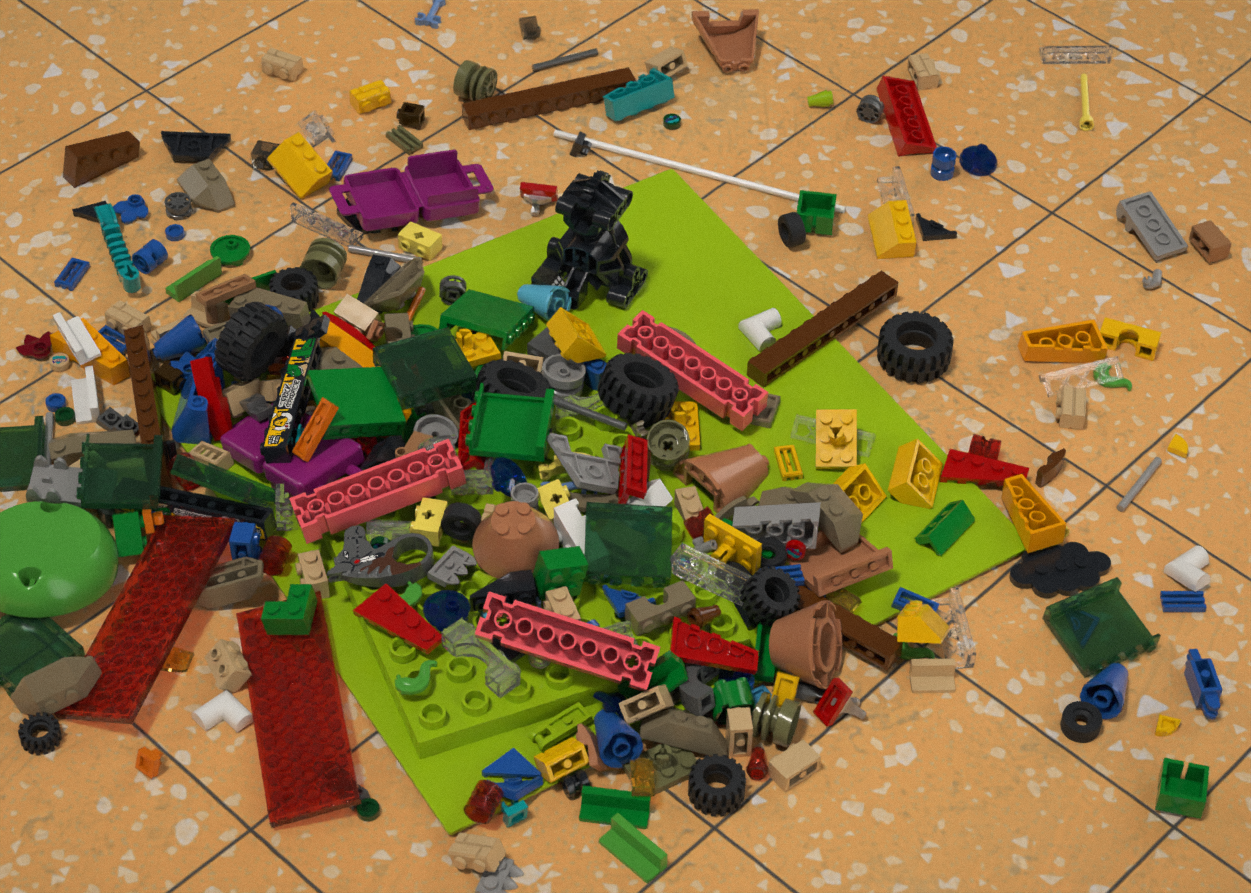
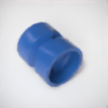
(943, 163)
(149, 256)

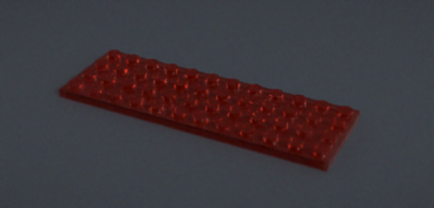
(150, 616)
(298, 720)

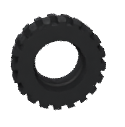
(250, 341)
(911, 363)
(511, 379)
(638, 388)

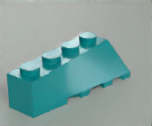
(639, 95)

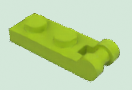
(560, 726)

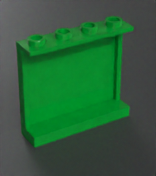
(489, 315)
(364, 401)
(510, 425)

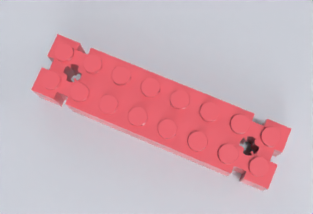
(696, 370)
(377, 491)
(567, 641)

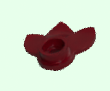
(36, 347)

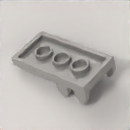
(1152, 225)
(54, 482)

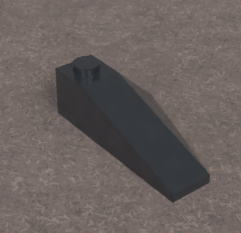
(377, 273)

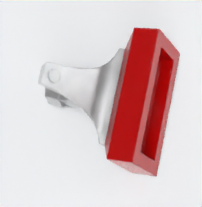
(538, 195)
(837, 700)

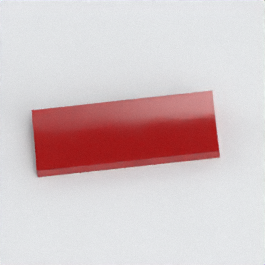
(905, 116)

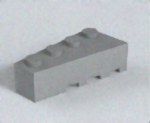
(780, 522)

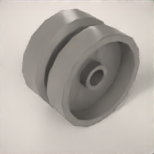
(564, 376)
(436, 425)

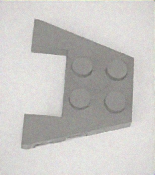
(586, 470)

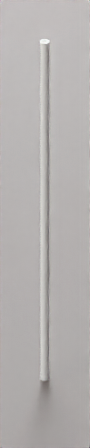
(688, 168)

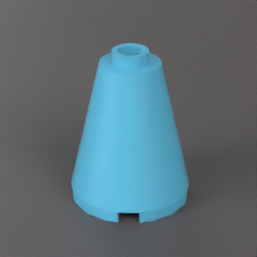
(545, 298)

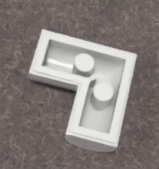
(758, 327)
(1188, 567)
(222, 707)

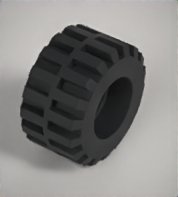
(296, 284)
(779, 586)
(718, 770)

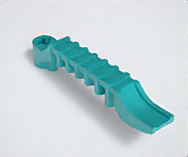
(117, 248)

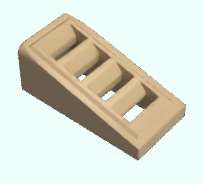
(212, 455)

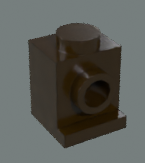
(411, 115)
(169, 378)

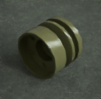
(474, 81)
(325, 260)
(668, 435)
(775, 719)

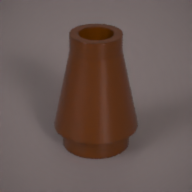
(703, 615)

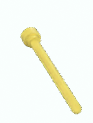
(1086, 121)

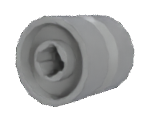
(526, 493)

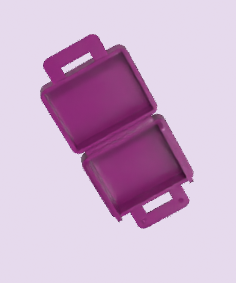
(430, 183)
(327, 464)

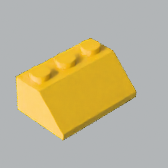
(300, 166)
(892, 230)
(574, 337)
(915, 475)
(861, 488)
(920, 624)

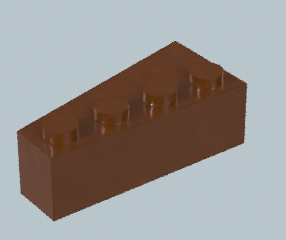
(98, 156)

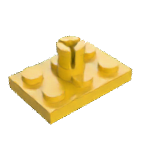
(477, 347)
(687, 414)
(836, 438)
(732, 544)

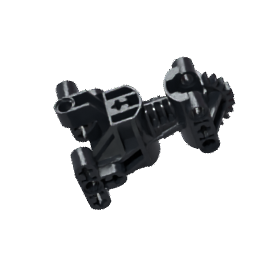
(595, 241)

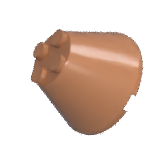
(512, 538)

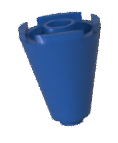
(180, 339)
(1107, 690)
(616, 740)

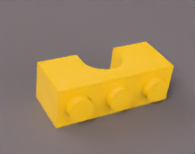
(1143, 339)

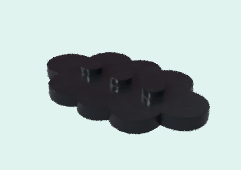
(1060, 570)

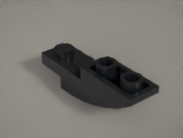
(316, 328)

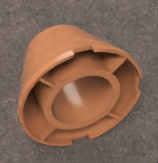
(808, 644)

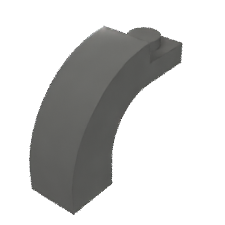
(694, 694)

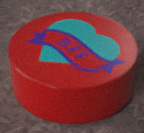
(795, 549)

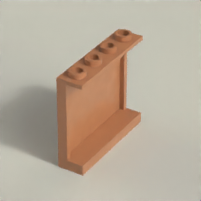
(830, 570)

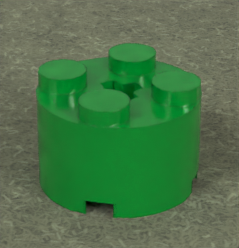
(731, 695)

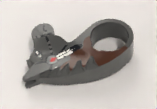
(375, 567)

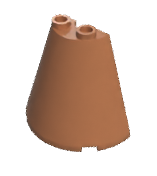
(730, 40)
(725, 473)

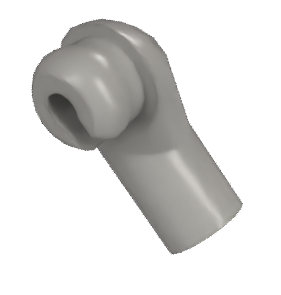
(1153, 281)
(704, 547)

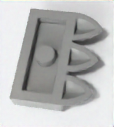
(450, 565)
(500, 879)

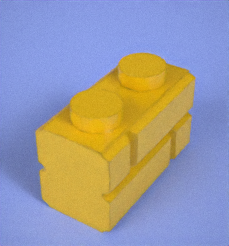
(370, 96)
(561, 759)

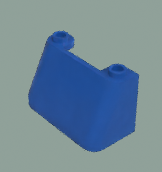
(191, 417)

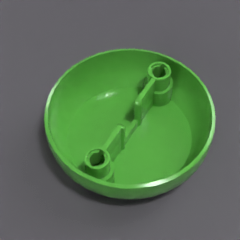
(53, 559)

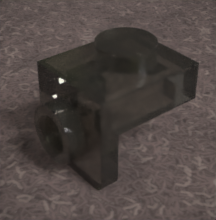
(529, 28)

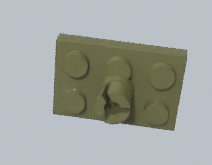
(670, 765)

